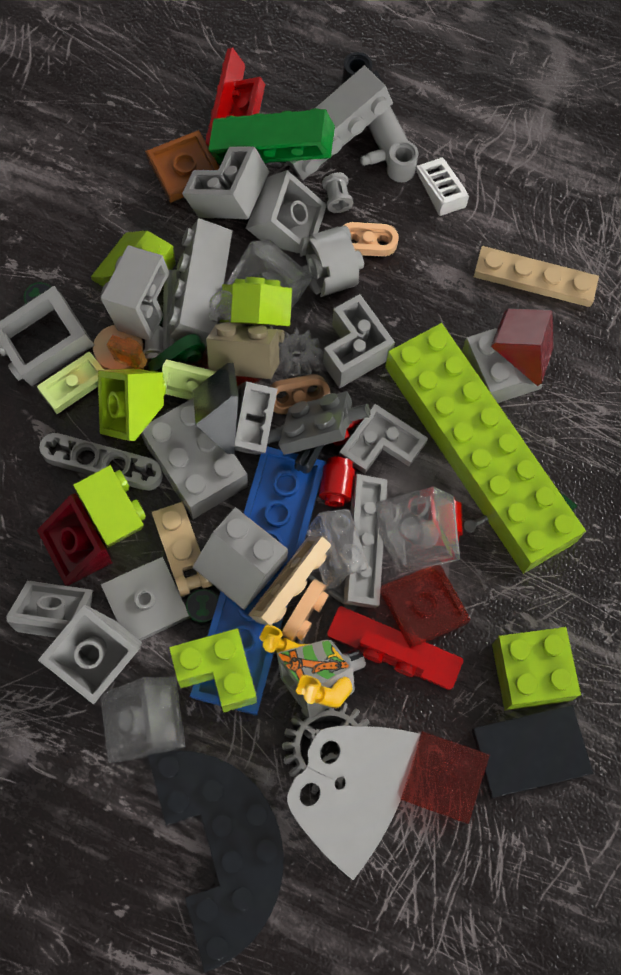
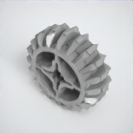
(304, 728)

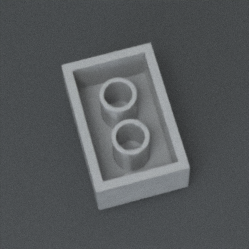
(192, 461)

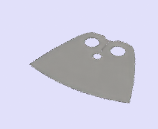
(354, 819)

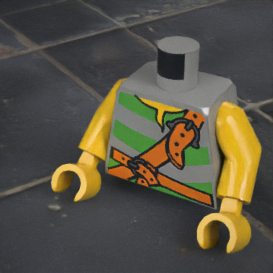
(314, 672)

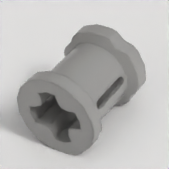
(337, 192)

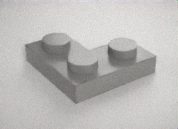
(381, 433)

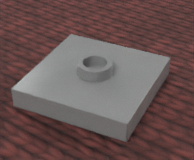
(146, 600)

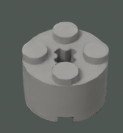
(331, 260)

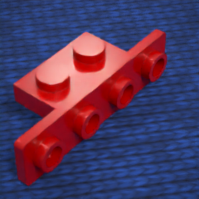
(234, 94)
(388, 645)

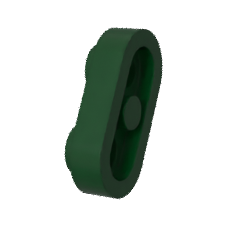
(185, 350)

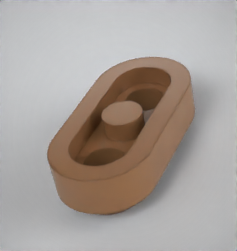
(297, 391)

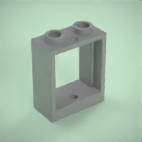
(54, 357)

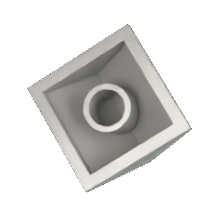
(46, 608)

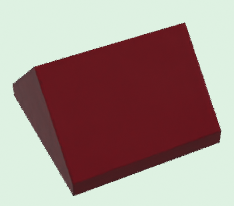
(526, 341)
(73, 542)

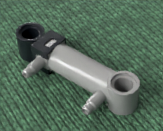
(385, 130)

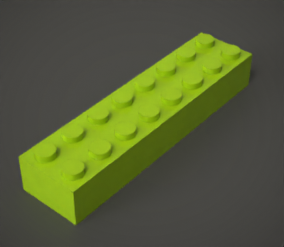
(483, 448)

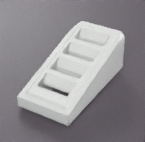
(442, 204)

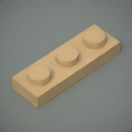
(290, 580)

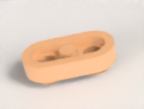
(370, 234)
(312, 600)

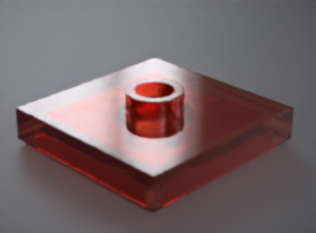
(424, 605)
(445, 777)

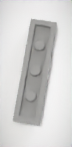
(364, 587)

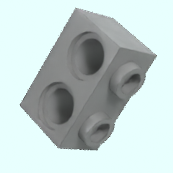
(254, 417)

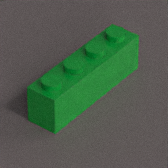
(276, 135)

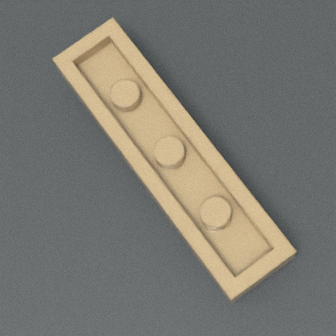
(536, 276)

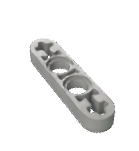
(103, 457)

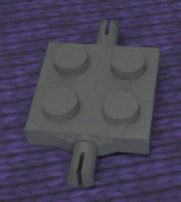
(317, 422)

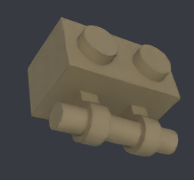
(251, 349)

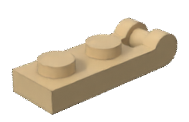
(179, 546)

